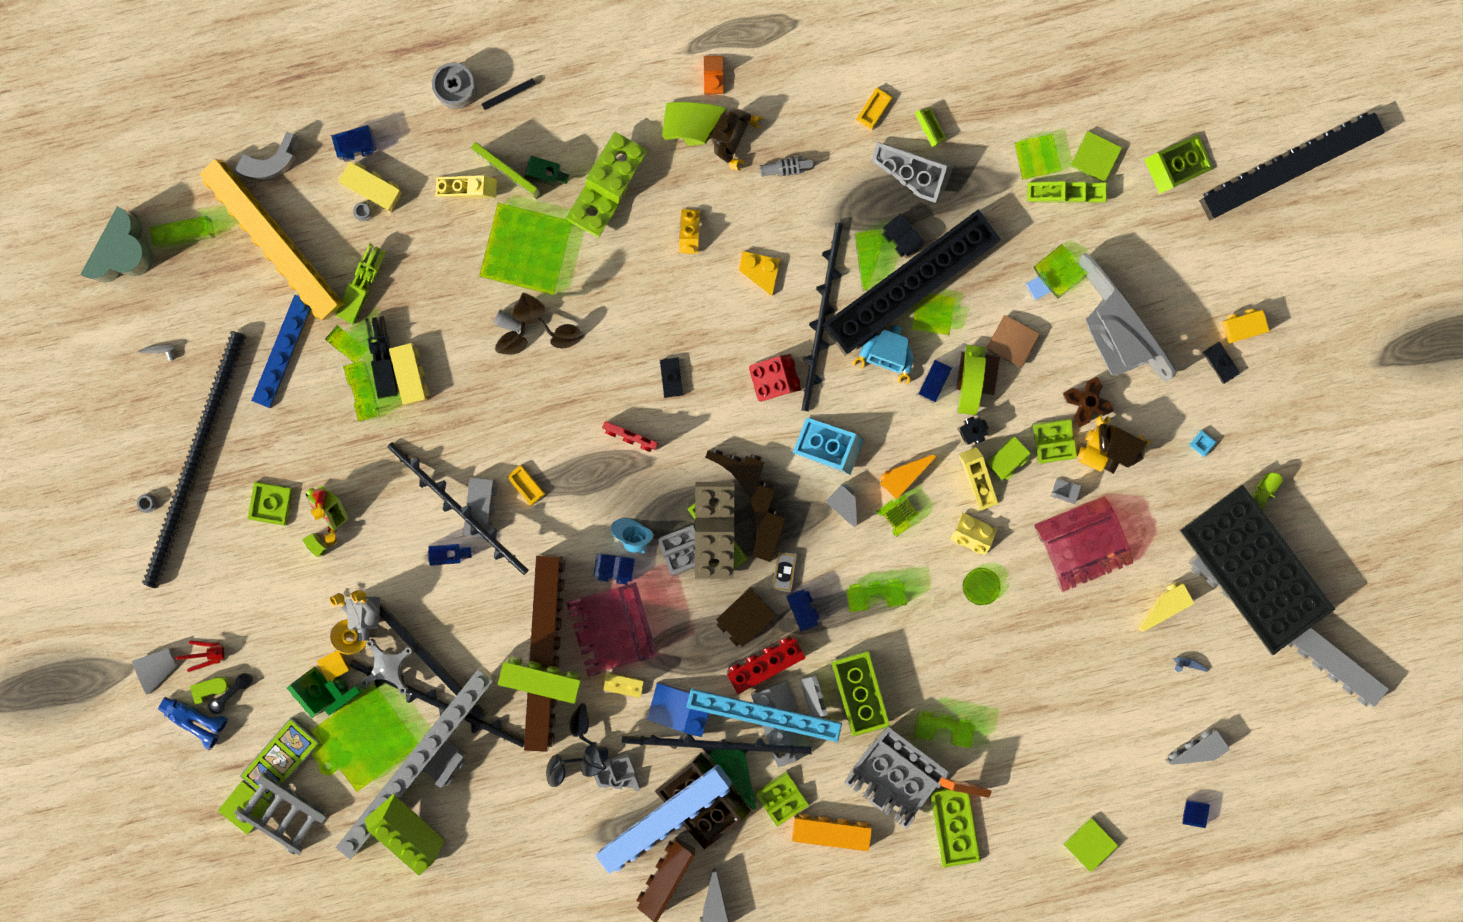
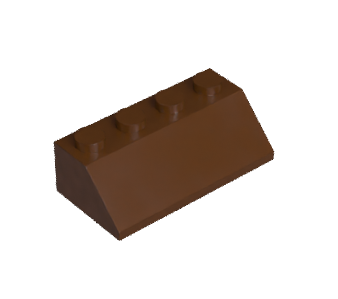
(666, 879)

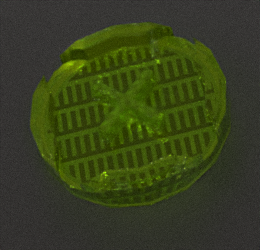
(981, 586)

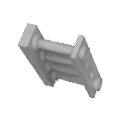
(282, 793)

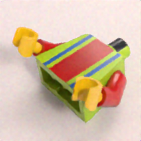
(329, 509)

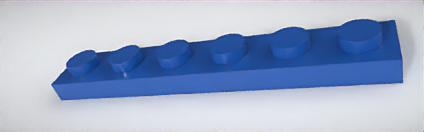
(281, 352)

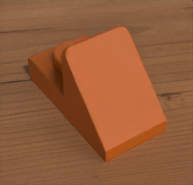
(713, 75)

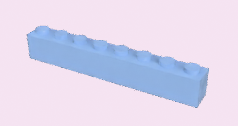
(663, 819)

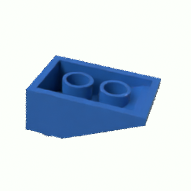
(670, 710)

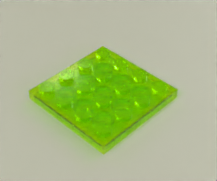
(525, 249)
(365, 737)

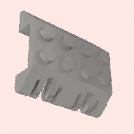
(896, 775)

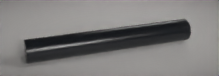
(508, 94)

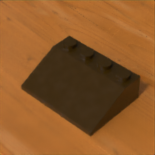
(711, 821)

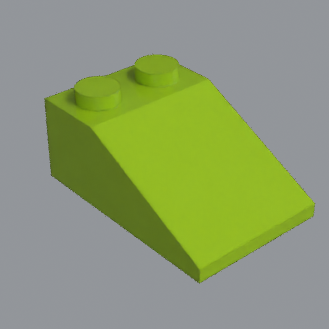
(1178, 164)

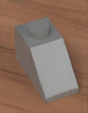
(844, 504)

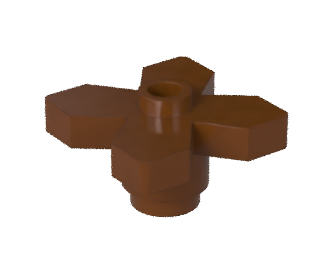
(1097, 405)

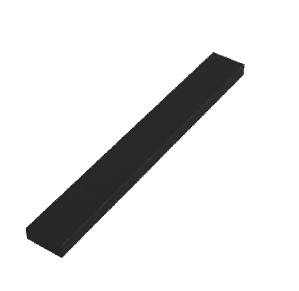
(428, 659)

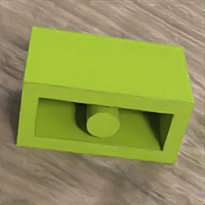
(1008, 458)

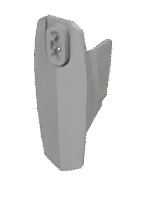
(1119, 331)

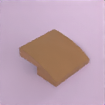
(1013, 341)

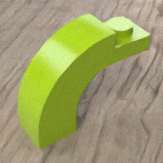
(972, 380)

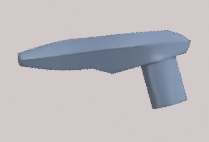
(1187, 662)

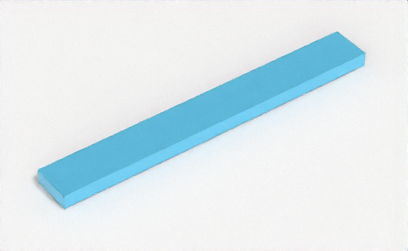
(764, 715)

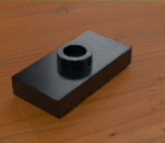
(1221, 362)
(671, 377)

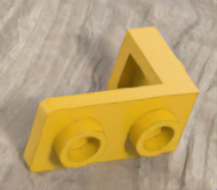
(689, 231)

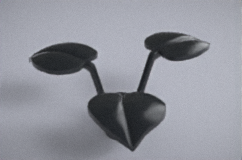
(592, 759)

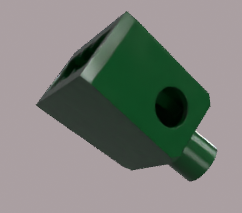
(536, 171)

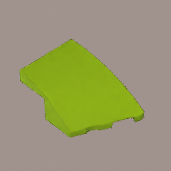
(691, 121)

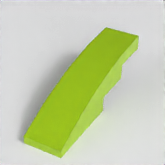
(1066, 192)

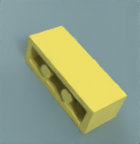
(370, 186)
(409, 374)

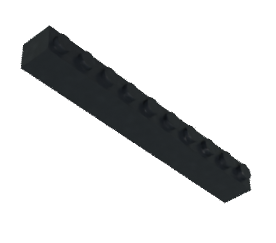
(1287, 168)

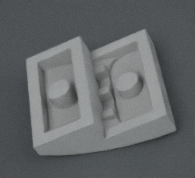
(679, 550)

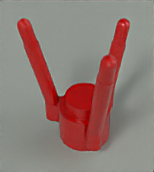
(214, 653)

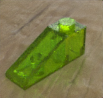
(868, 249)

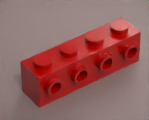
(765, 665)

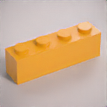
(831, 833)

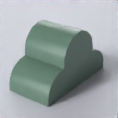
(119, 250)

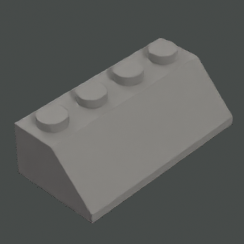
(780, 696)

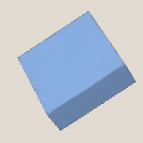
(1037, 288)

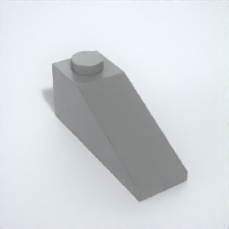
(714, 906)

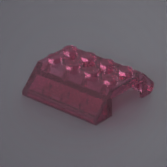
(1084, 542)
(613, 628)

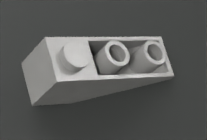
(1205, 748)

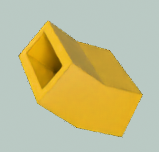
(333, 665)

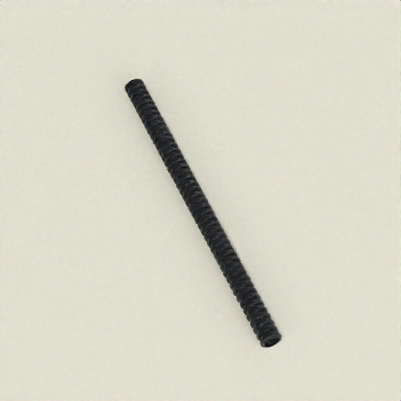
(193, 460)

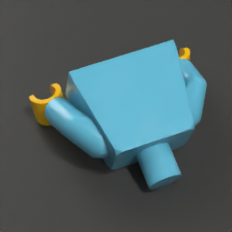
(888, 351)

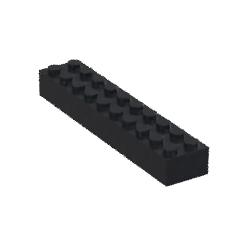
(911, 282)

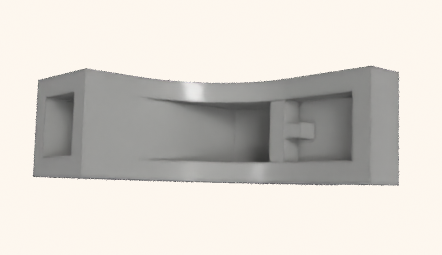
(271, 167)

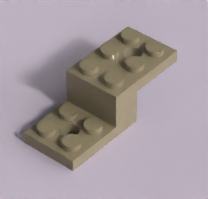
(714, 530)

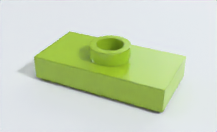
(931, 126)

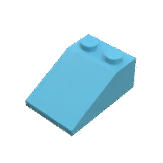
(828, 445)

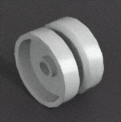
(446, 77)

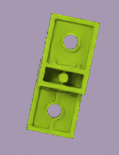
(606, 184)

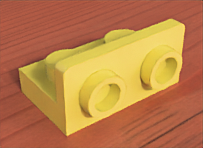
(623, 684)

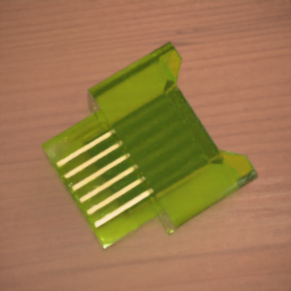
(898, 514)

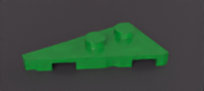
(735, 766)

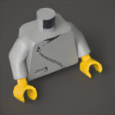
(361, 612)

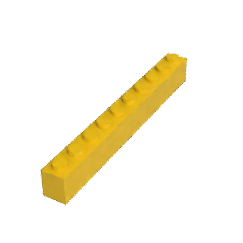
(271, 239)

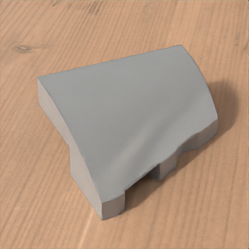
(155, 668)
(813, 696)
(618, 773)

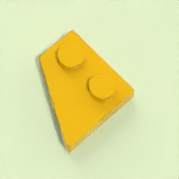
(760, 270)

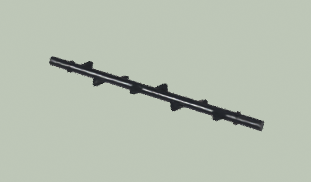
(825, 309)
(449, 504)
(431, 698)
(708, 746)

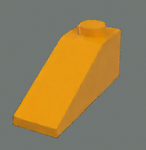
(902, 477)

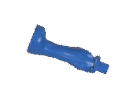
(182, 716)

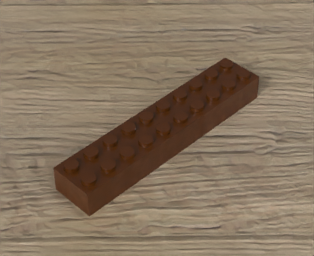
(544, 647)

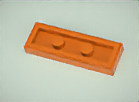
(964, 787)

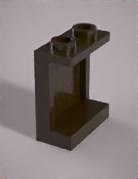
(745, 618)

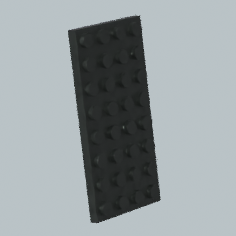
(1257, 569)

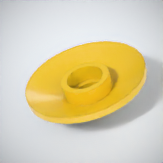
(338, 637)

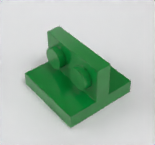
(339, 690)
(311, 692)

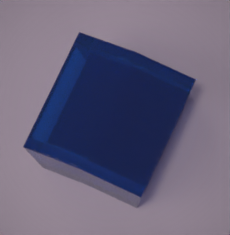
(1195, 813)

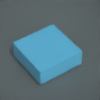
(1202, 443)

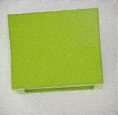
(315, 544)

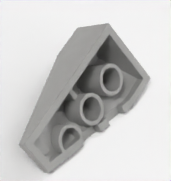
(918, 172)

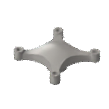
(387, 666)

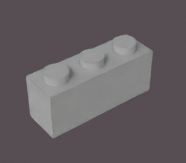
(480, 500)

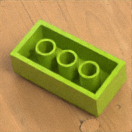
(540, 680)
(860, 693)

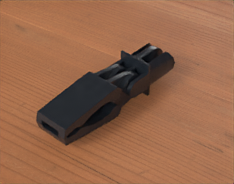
(382, 364)

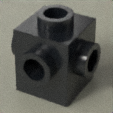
(967, 433)

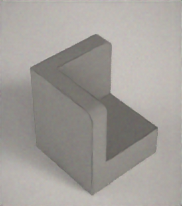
(1065, 491)

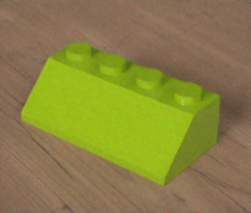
(405, 834)

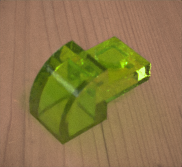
(346, 344)

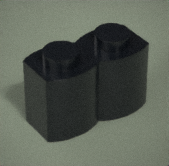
(903, 236)

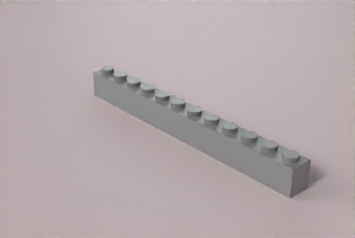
(1324, 656)
(421, 756)

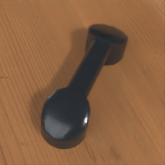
(241, 682)

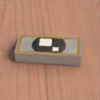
(784, 571)

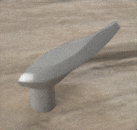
(168, 349)

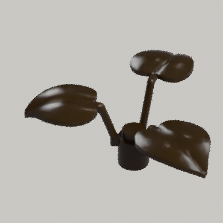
(528, 310)

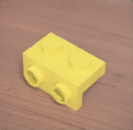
(974, 534)

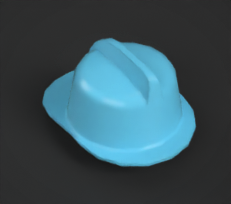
(632, 534)

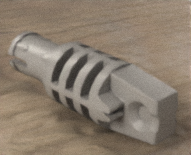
(786, 167)

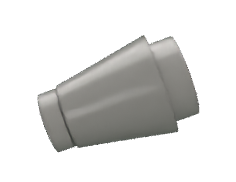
(506, 320)

